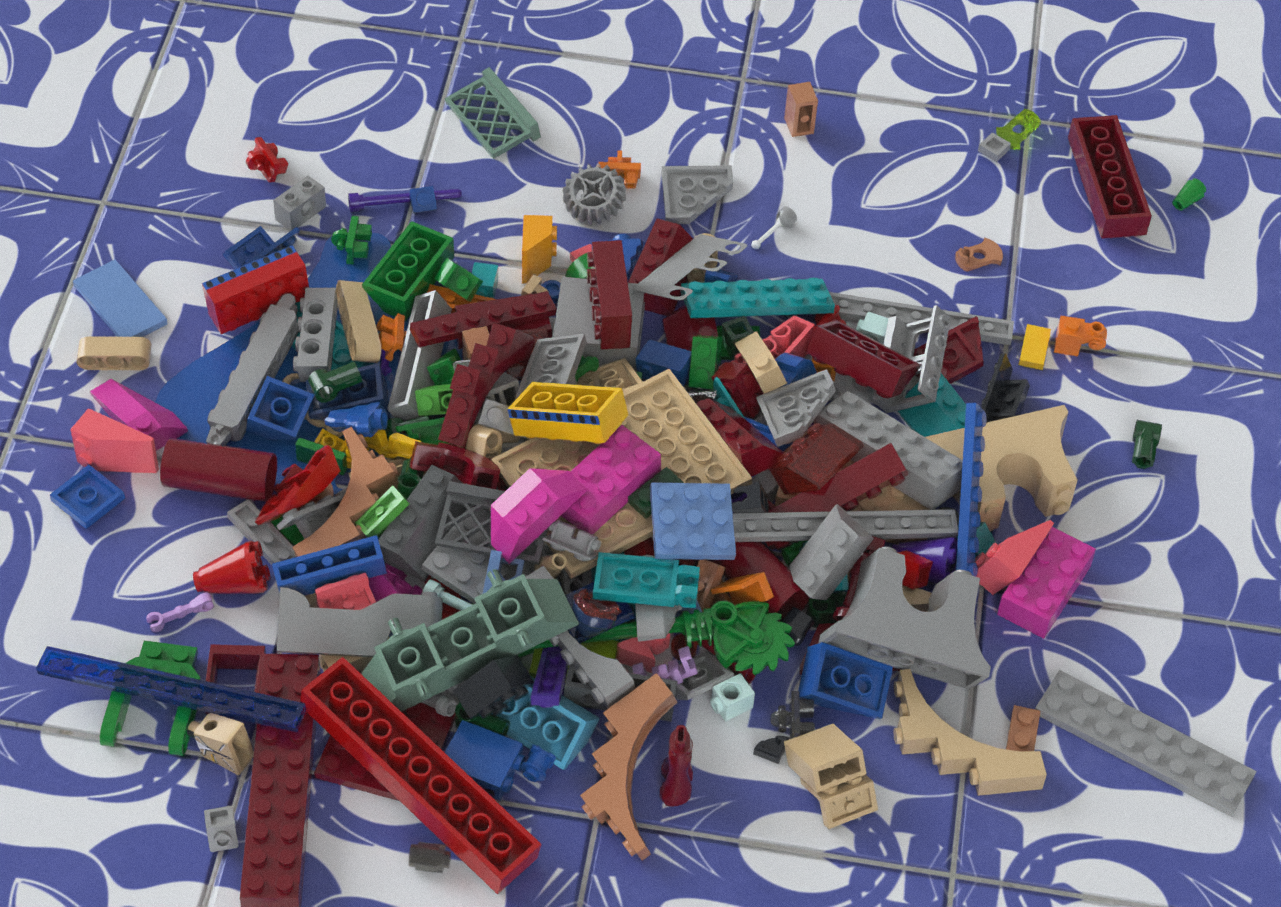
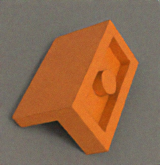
(746, 588)

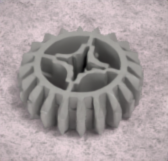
(593, 201)

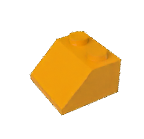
(537, 245)

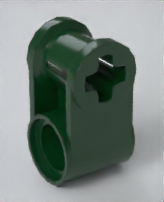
(822, 610)

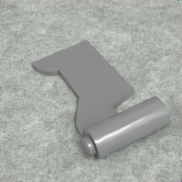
(346, 630)

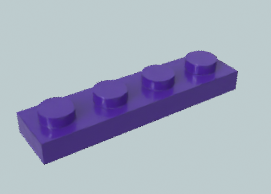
(549, 678)

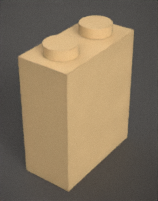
(825, 758)

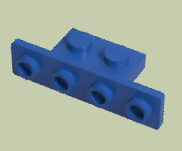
(256, 246)

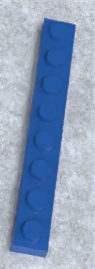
(970, 490)

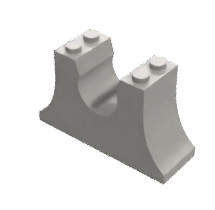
(893, 632)

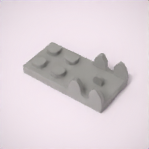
(554, 361)

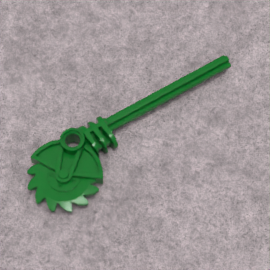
(745, 638)

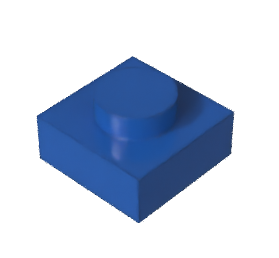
(422, 199)

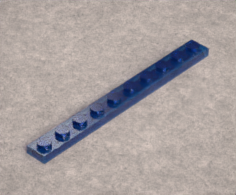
(172, 689)

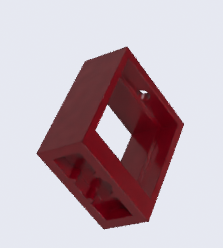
(235, 657)

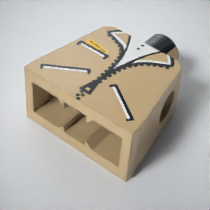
(223, 741)

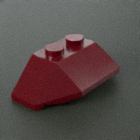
(681, 329)

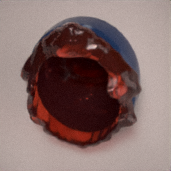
(592, 614)

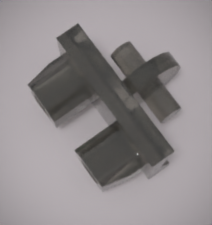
(798, 709)

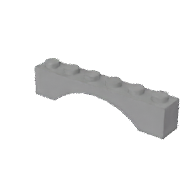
(604, 675)

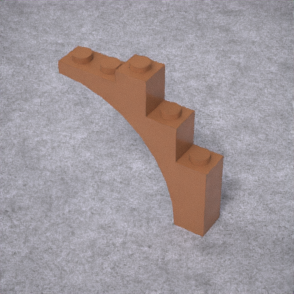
(368, 482)
(629, 724)

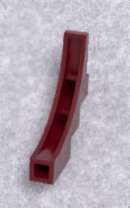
(474, 382)

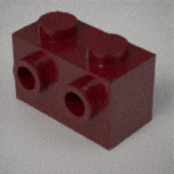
(741, 387)

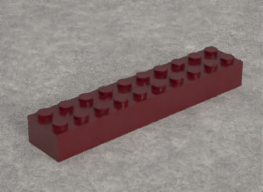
(280, 792)

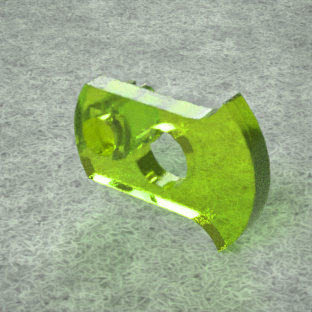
(1030, 123)

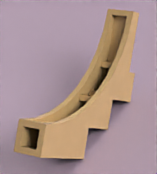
(989, 767)

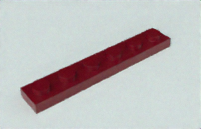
(504, 313)

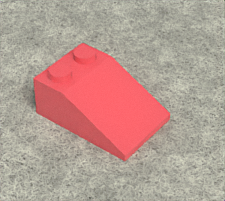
(112, 445)
(1008, 560)

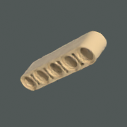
(358, 322)

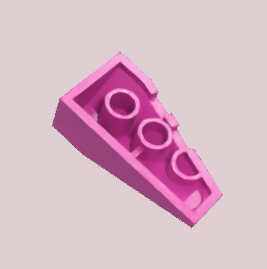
(138, 412)

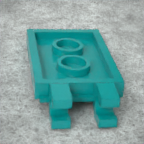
(645, 580)

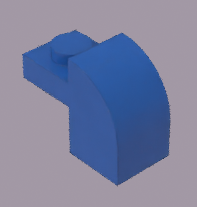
(794, 367)

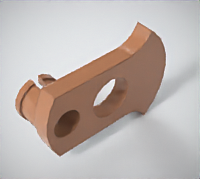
(990, 249)

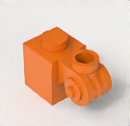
(1074, 332)

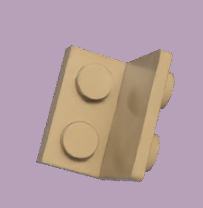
(846, 800)

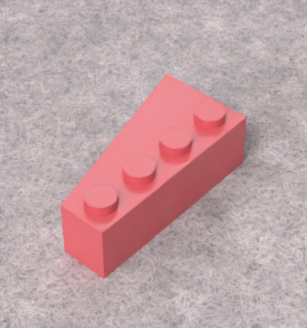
(789, 337)

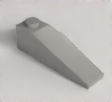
(653, 620)

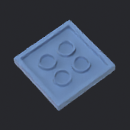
(692, 521)

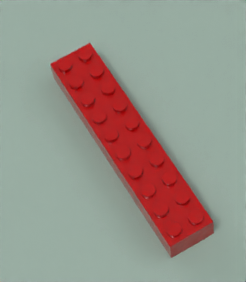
(420, 775)

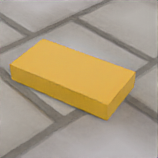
(1034, 347)

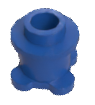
(537, 764)

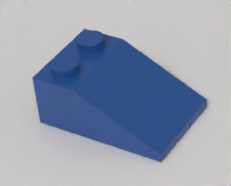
(844, 681)

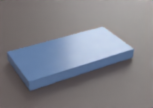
(120, 301)

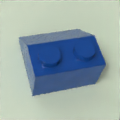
(278, 410)

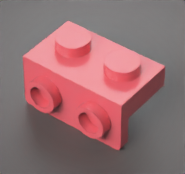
(346, 594)

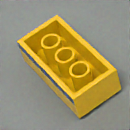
(568, 412)

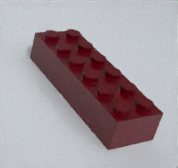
(1109, 177)

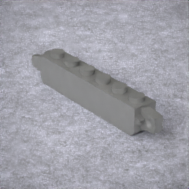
(261, 359)

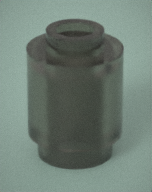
(429, 857)

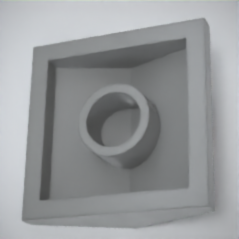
(709, 674)

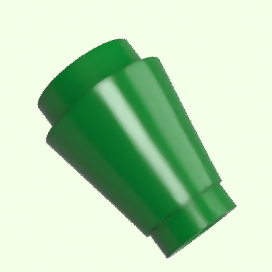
(1189, 194)

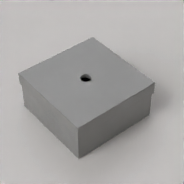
(575, 318)

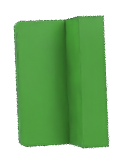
(382, 513)

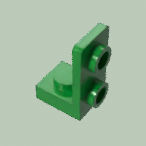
(442, 369)

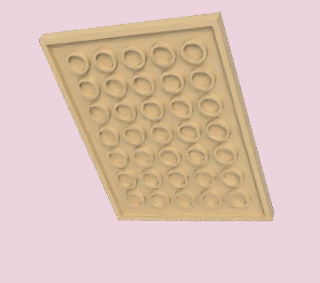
(665, 420)

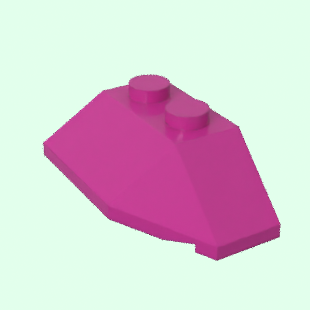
(531, 508)

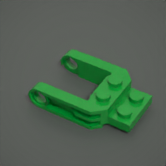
(164, 658)

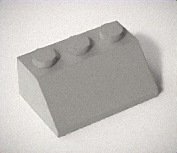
(829, 554)

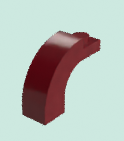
(463, 463)

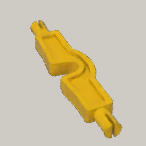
(396, 446)

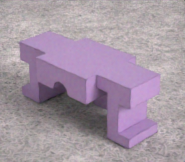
(673, 670)

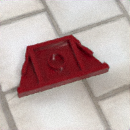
(962, 351)

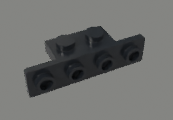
(1004, 396)

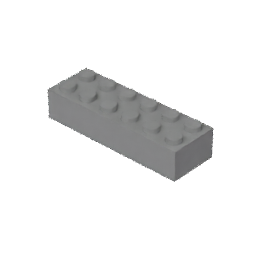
(931, 469)

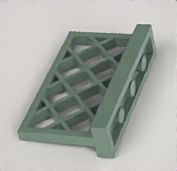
(510, 107)

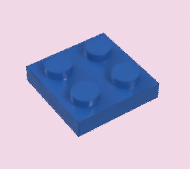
(87, 496)

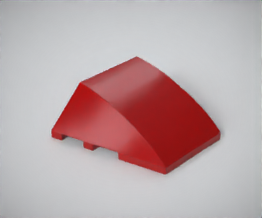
(300, 485)

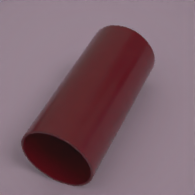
(218, 469)
(757, 558)

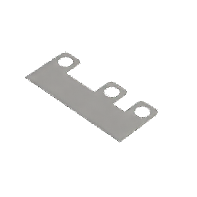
(691, 256)

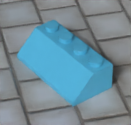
(555, 729)

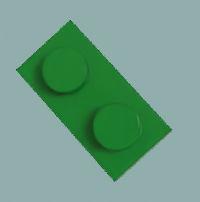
(705, 360)

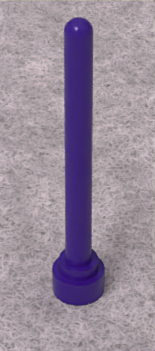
(358, 202)

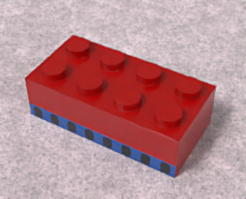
(251, 289)

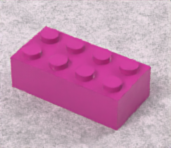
(610, 477)
(1046, 583)

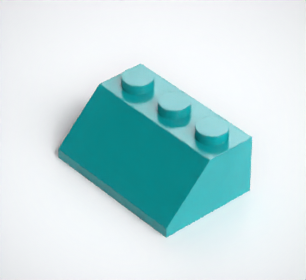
(939, 416)

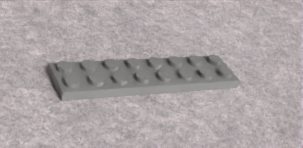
(1145, 743)

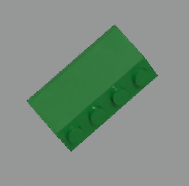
(408, 269)

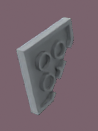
(693, 190)
(795, 406)

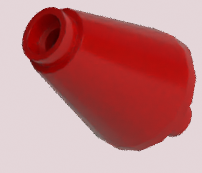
(235, 572)

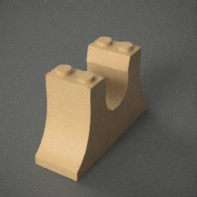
(1021, 453)

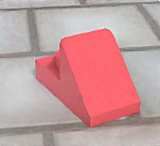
(634, 652)

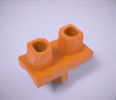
(624, 168)
(391, 334)

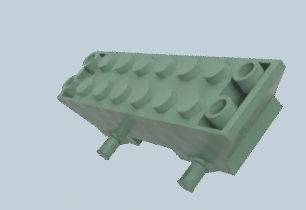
(500, 625)

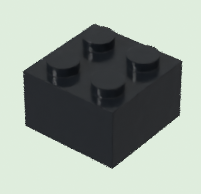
(494, 687)

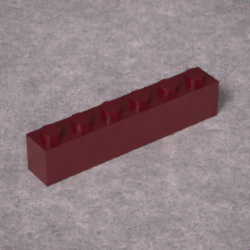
(848, 486)

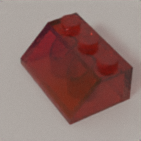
(814, 458)

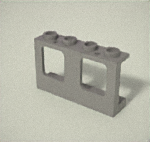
(902, 339)

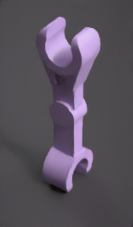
(201, 603)

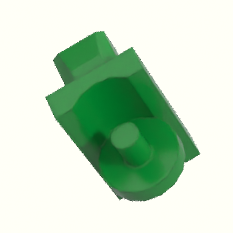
(350, 242)

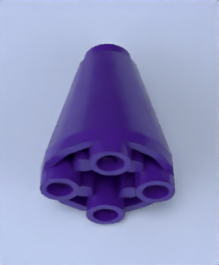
(939, 550)

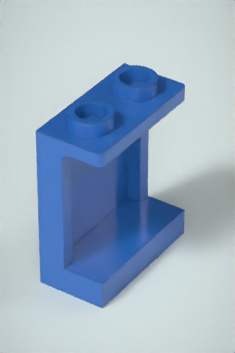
(486, 757)

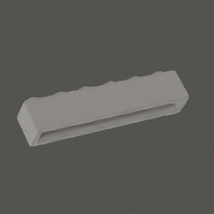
(413, 361)

